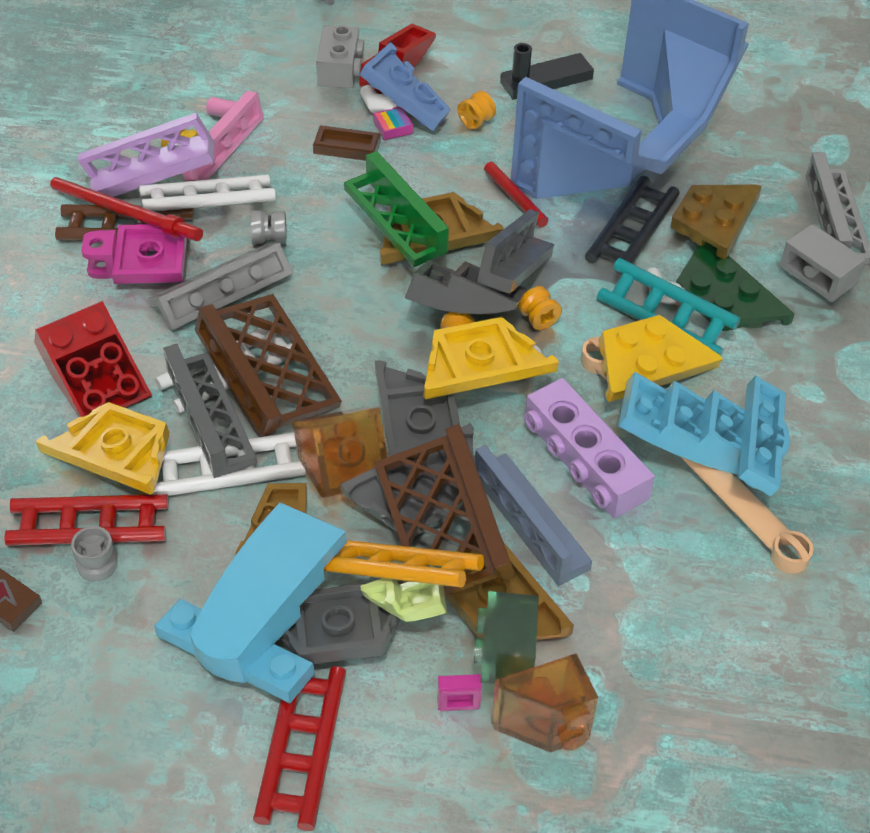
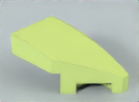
(407, 600)

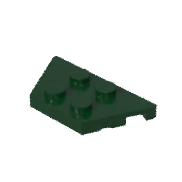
(731, 288)

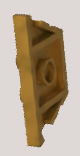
(715, 214)
(464, 224)
(551, 619)

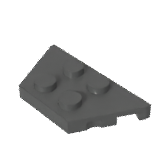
(406, 414)
(369, 494)
(340, 626)

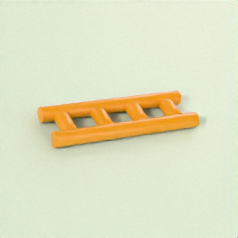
(414, 567)

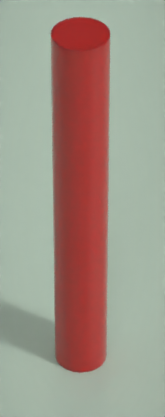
(514, 192)

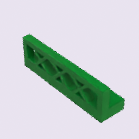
(406, 207)

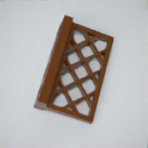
(238, 367)
(470, 494)

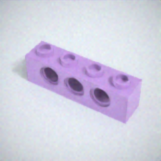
(588, 448)

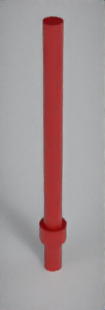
(170, 224)

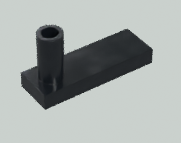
(551, 73)

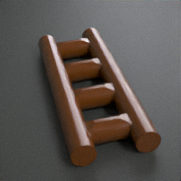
(77, 213)

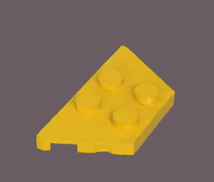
(654, 351)
(482, 356)
(113, 445)

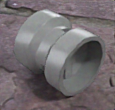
(261, 227)
(94, 553)

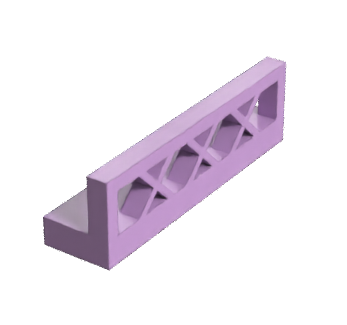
(152, 162)

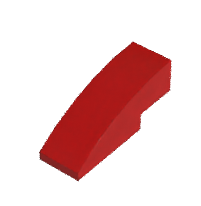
(411, 45)

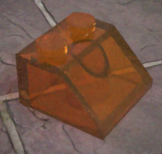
(339, 446)
(546, 705)

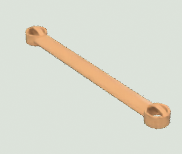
(737, 498)

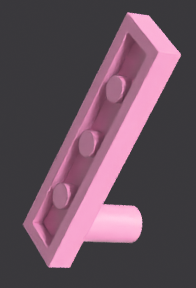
(236, 123)

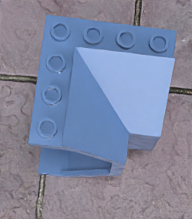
(673, 56)

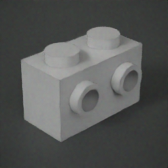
(339, 56)
(822, 262)

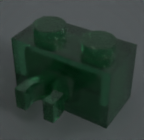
(509, 635)

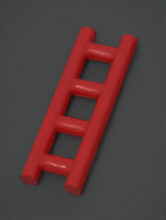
(70, 506)
(315, 765)

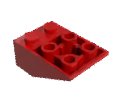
(90, 361)

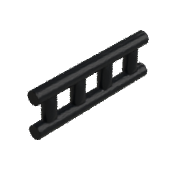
(628, 209)

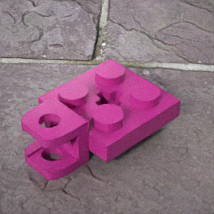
(127, 253)

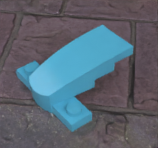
(713, 428)
(258, 604)

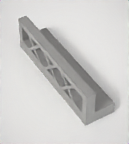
(828, 204)
(222, 284)

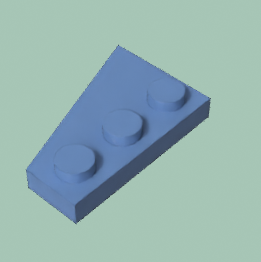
(398, 83)

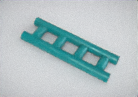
(659, 288)

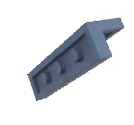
(531, 517)

